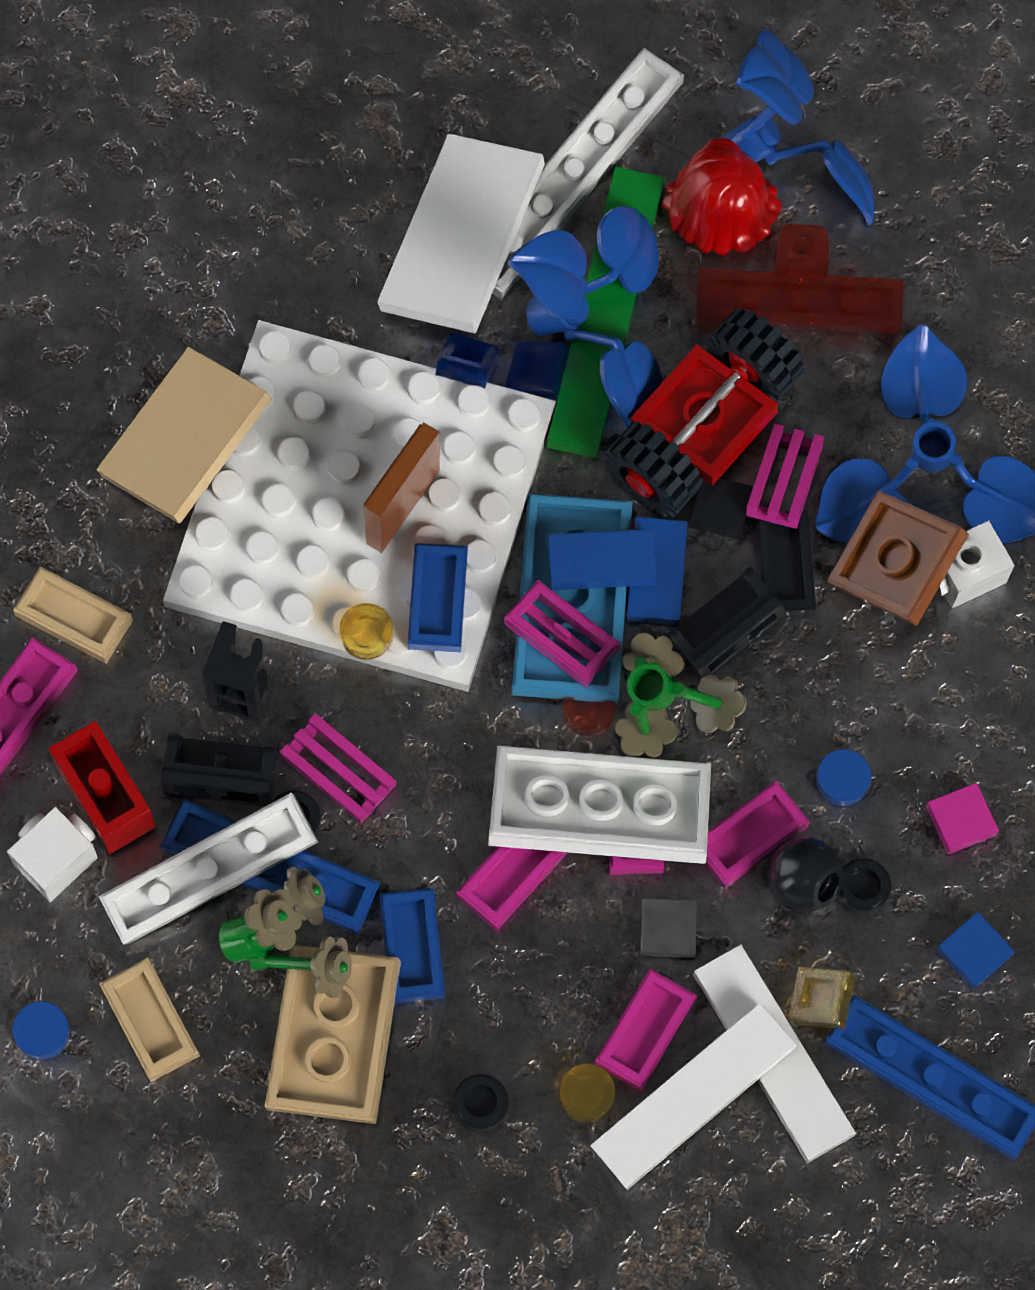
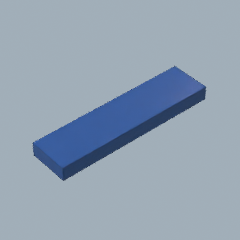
(346, 892)
(934, 1078)

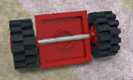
(704, 413)

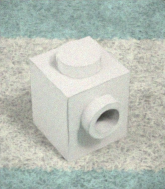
(977, 567)
(53, 851)

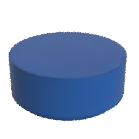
(843, 777)
(41, 1030)

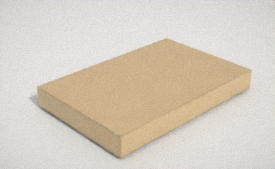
(184, 434)
(333, 1049)

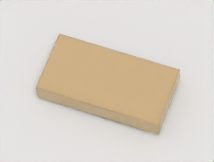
(73, 615)
(149, 1019)

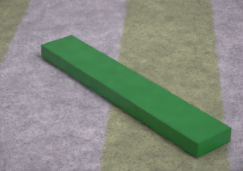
(582, 400)

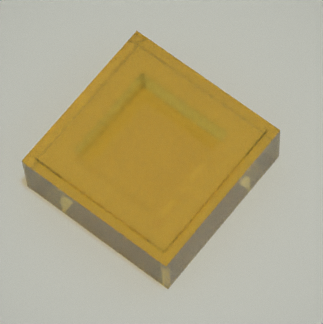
(821, 998)

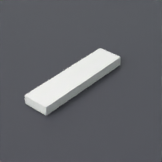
(208, 869)
(794, 1083)
(693, 1096)

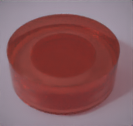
(588, 717)

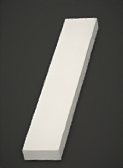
(593, 151)

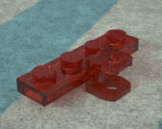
(801, 292)

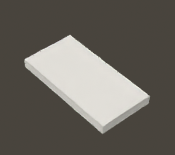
(461, 233)
(600, 804)

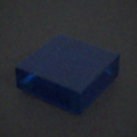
(467, 360)
(537, 368)

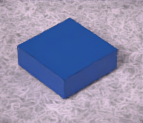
(975, 951)

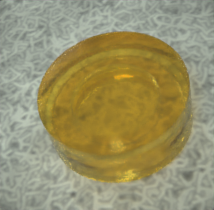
(366, 631)
(587, 1093)

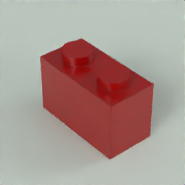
(102, 787)

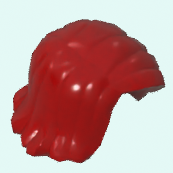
(722, 200)

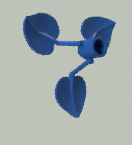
(780, 81)
(555, 270)
(927, 380)

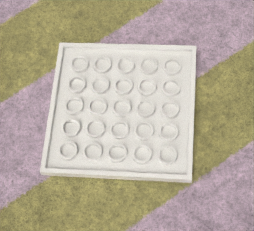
(283, 519)

